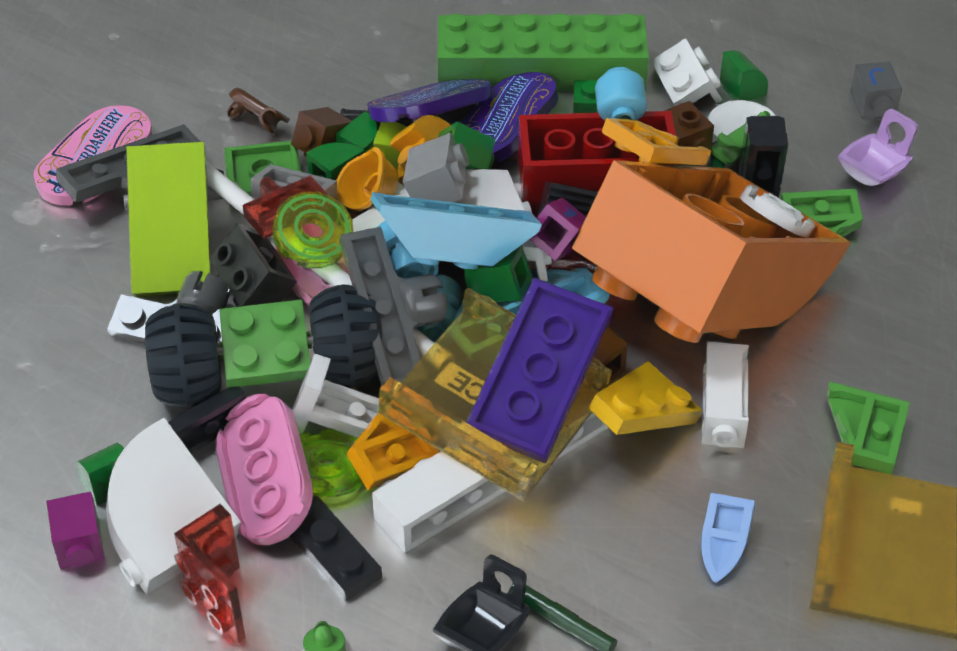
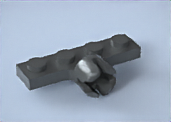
(109, 169)
(399, 301)
(132, 312)

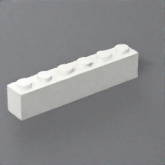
(442, 493)

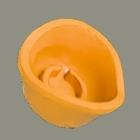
(363, 176)

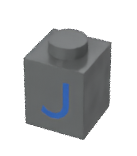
(875, 89)

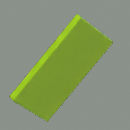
(167, 216)

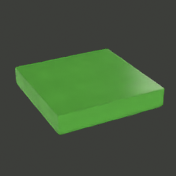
(248, 160)

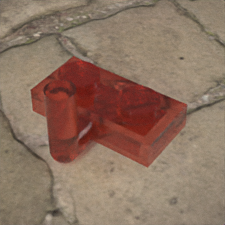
(262, 211)

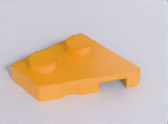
(652, 144)
(386, 452)

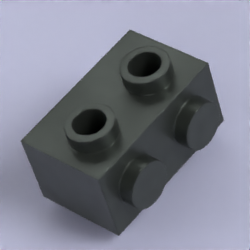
(252, 268)

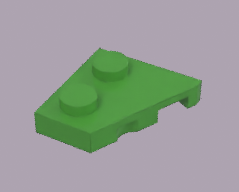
(832, 208)
(869, 423)

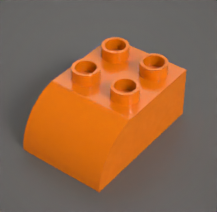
(701, 250)

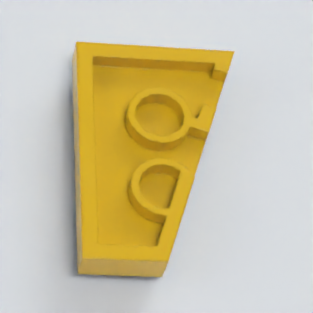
(644, 403)

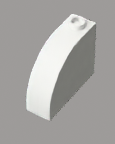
(152, 496)

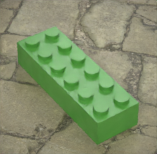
(556, 45)

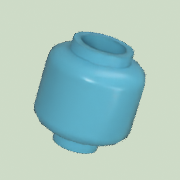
(620, 94)

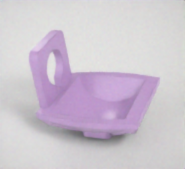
(874, 157)

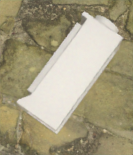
(725, 395)

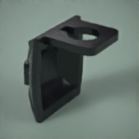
(485, 615)

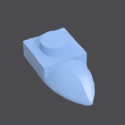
(725, 533)

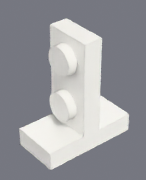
(332, 403)

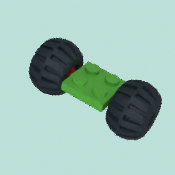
(259, 345)

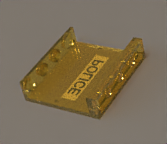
(446, 383)
(887, 549)

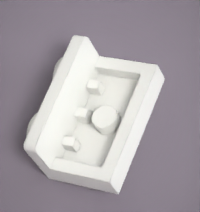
(685, 74)

